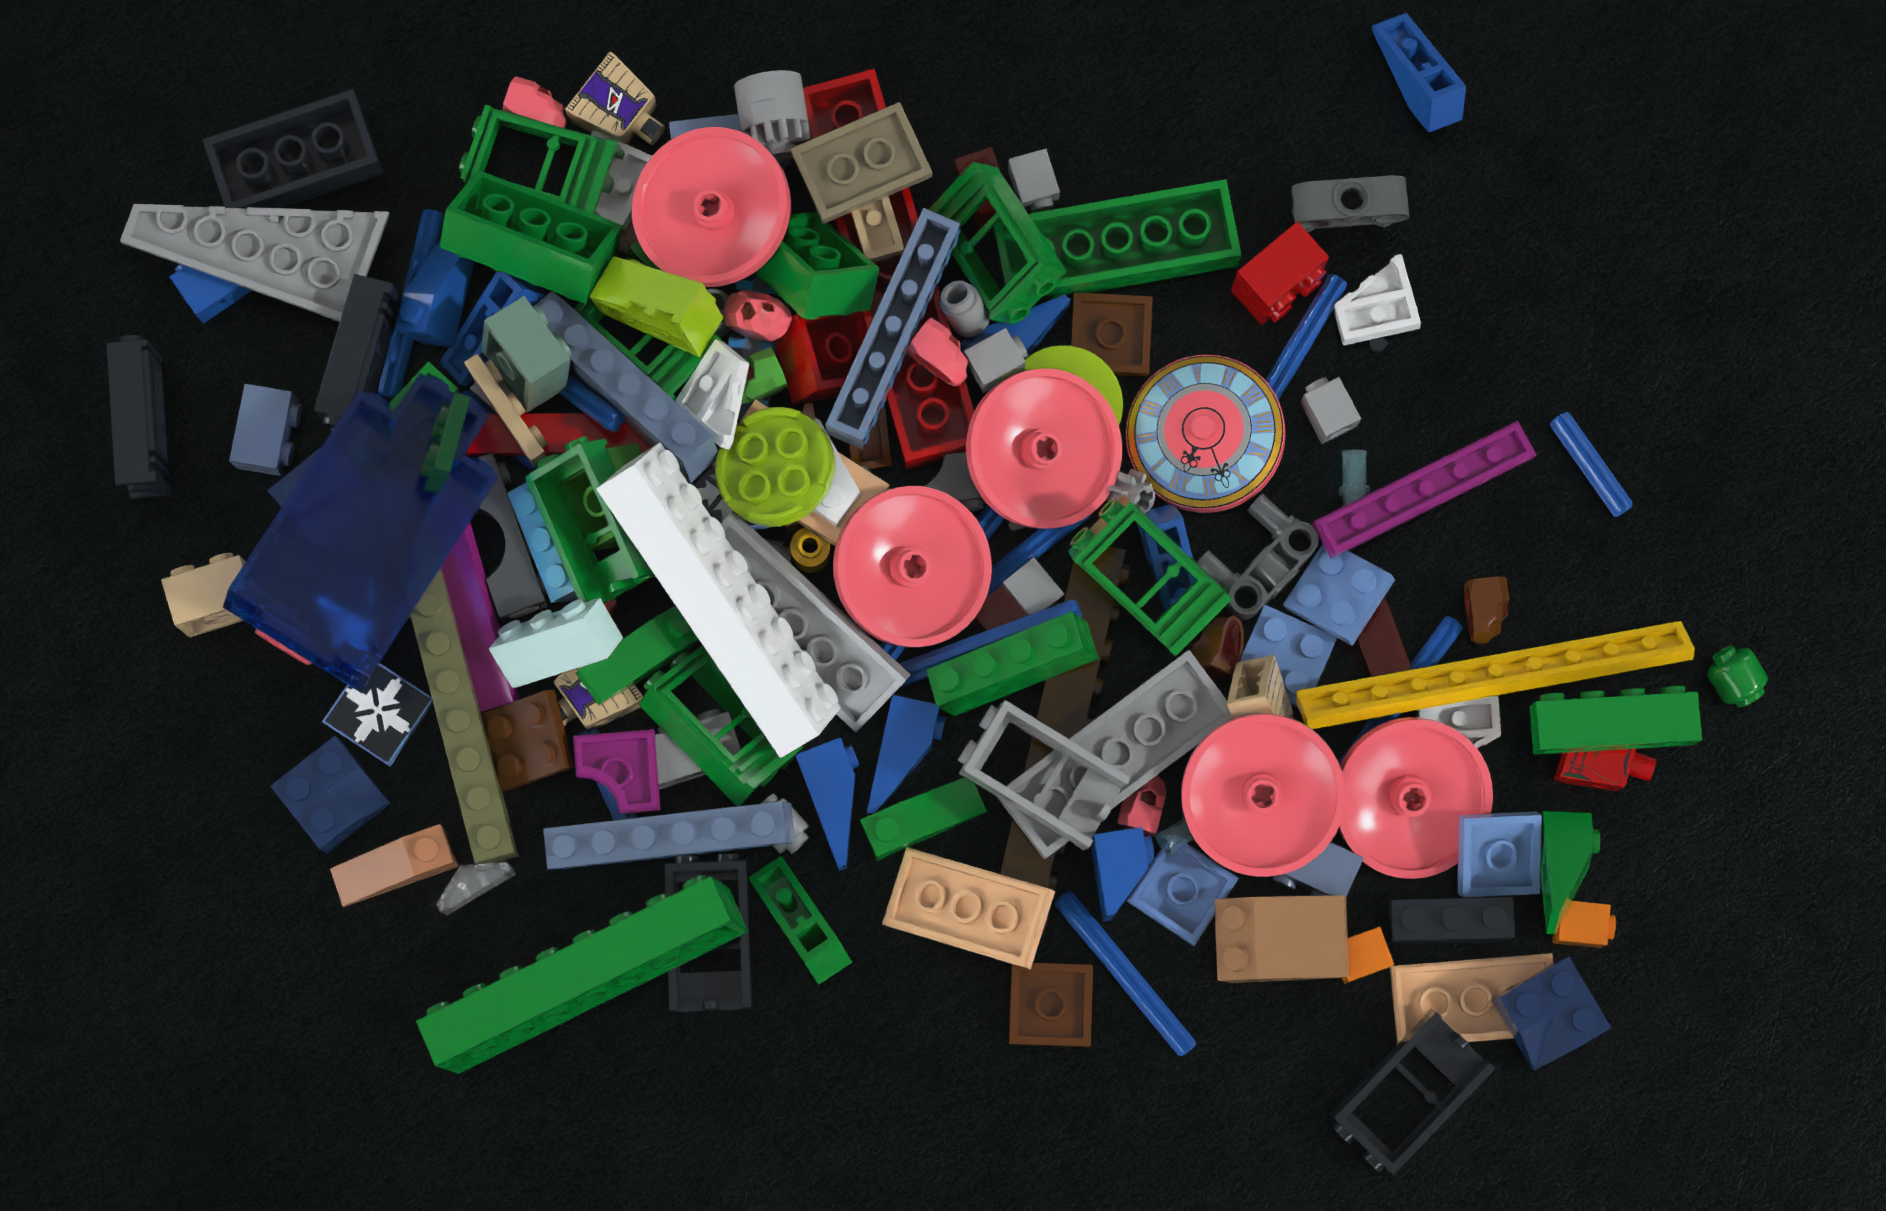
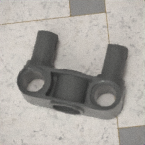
(1381, 202)
(1272, 567)

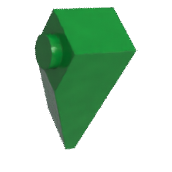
(639, 655)
(922, 817)
(1565, 859)
(800, 920)

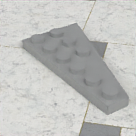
(273, 251)

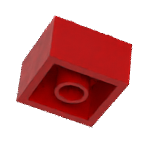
(1279, 274)
(819, 354)

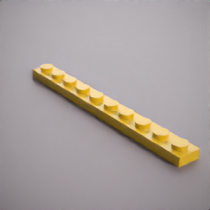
(1494, 675)

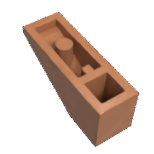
(394, 865)

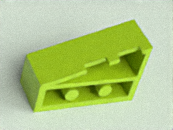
(658, 304)

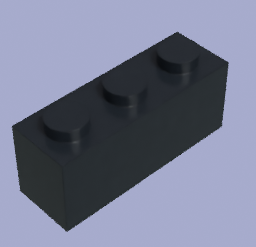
(1450, 920)

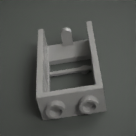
(1089, 801)

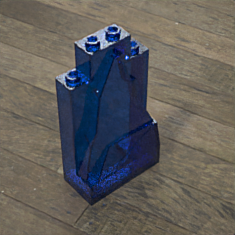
(362, 534)

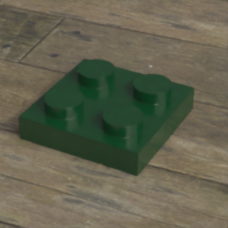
(442, 453)

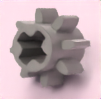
(1135, 488)

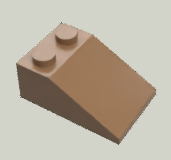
(1281, 938)

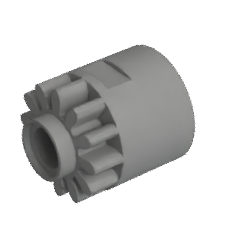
(773, 111)

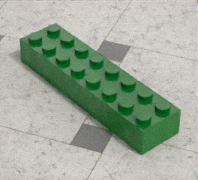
(581, 975)

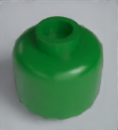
(1737, 676)

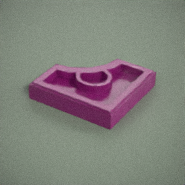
(624, 765)

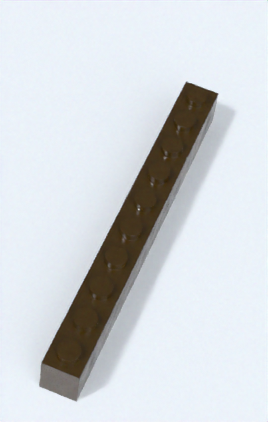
(1067, 702)

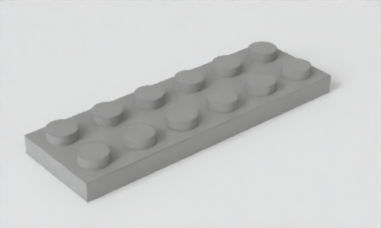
(842, 652)
(1134, 736)

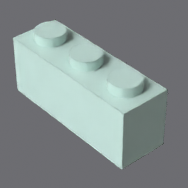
(555, 642)

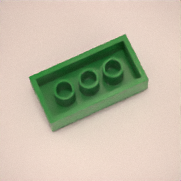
(530, 236)

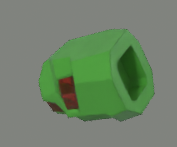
(763, 377)

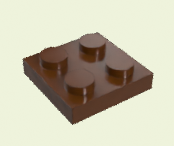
(1114, 330)
(527, 740)
(1051, 1005)

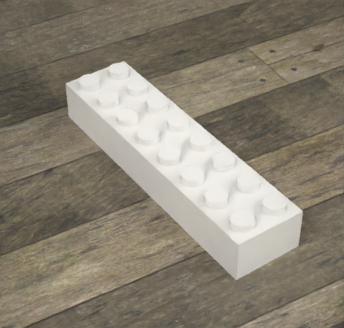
(720, 599)

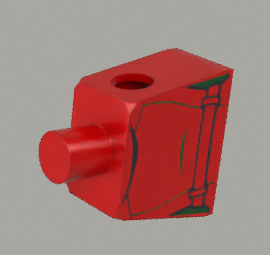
(1604, 768)

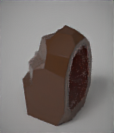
(1485, 607)
(1220, 647)

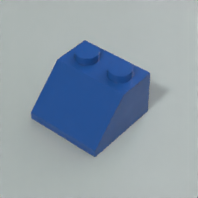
(1119, 864)

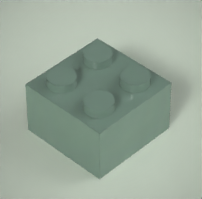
(526, 353)

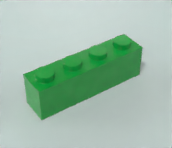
(1012, 664)
(1615, 722)

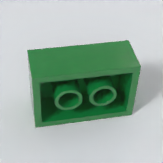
(819, 270)

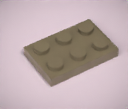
(861, 162)

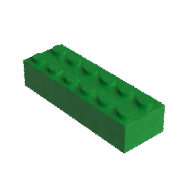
(1132, 239)

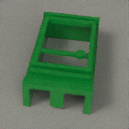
(588, 170)
(1035, 278)
(667, 370)
(588, 577)
(1188, 613)
(733, 774)

